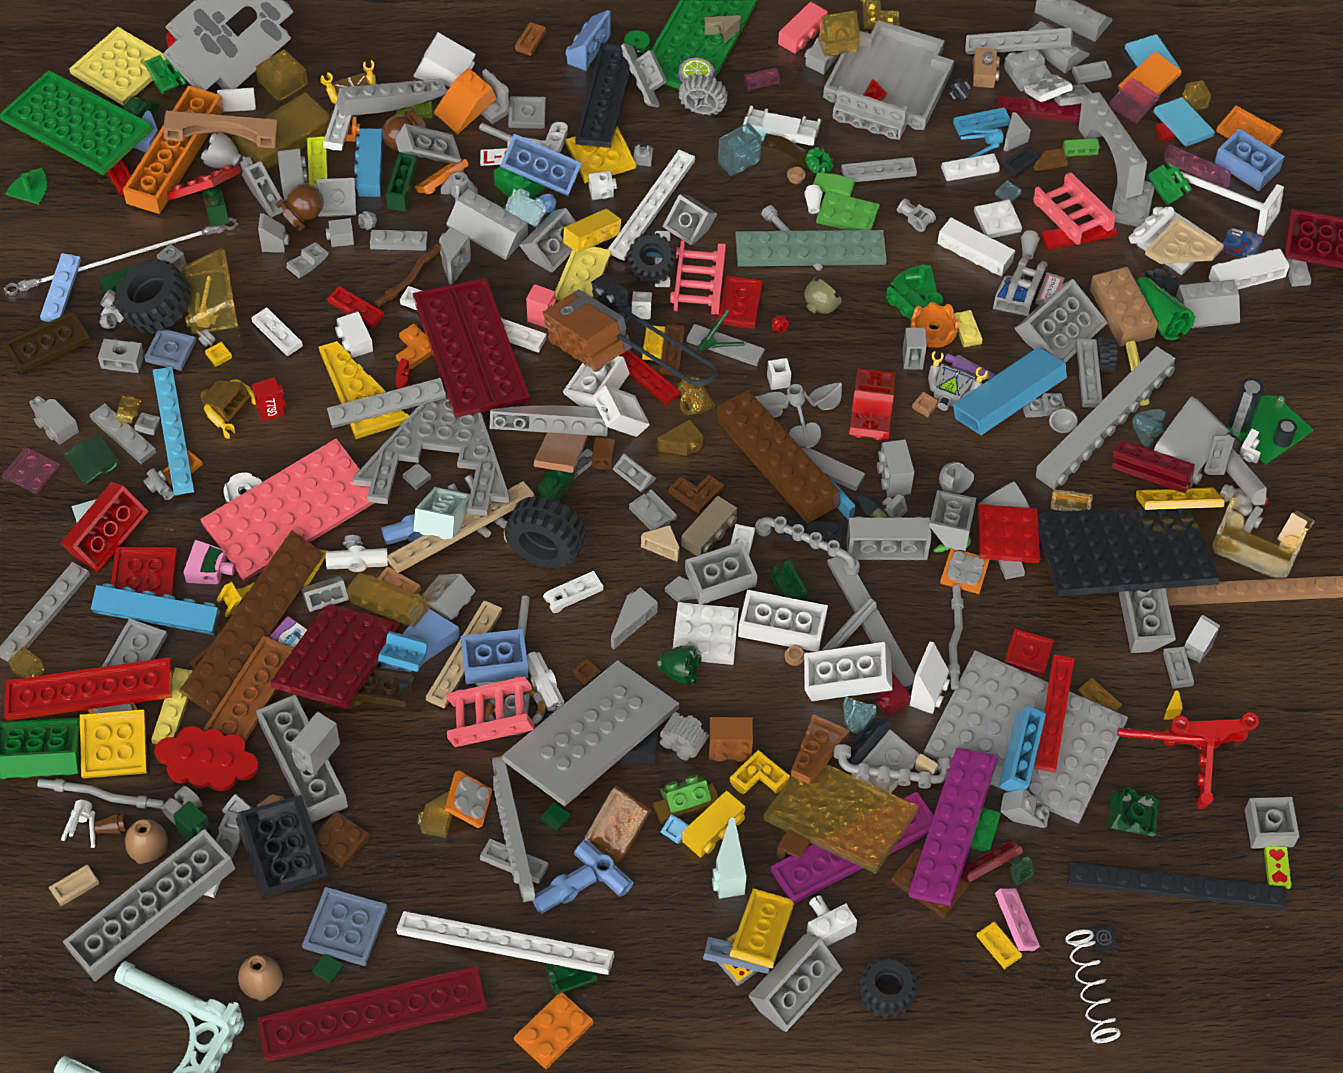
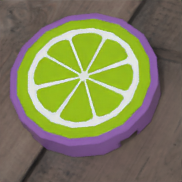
(695, 66)

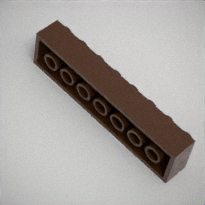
(778, 456)

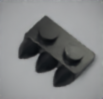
(1162, 278)

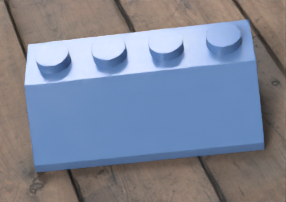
(540, 164)

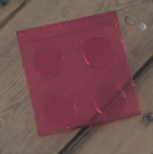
(1134, 100)
(30, 470)

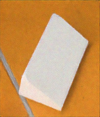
(238, 99)

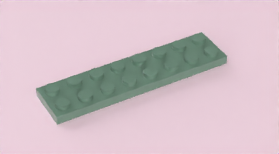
(810, 248)

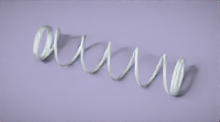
(1086, 943)

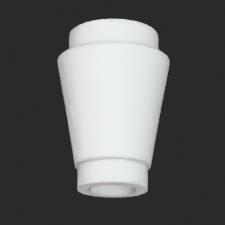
(813, 198)

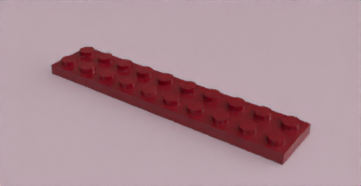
(371, 1014)

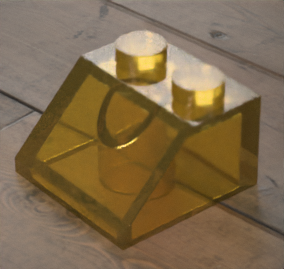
(839, 33)

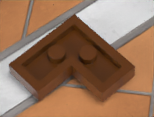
(696, 497)

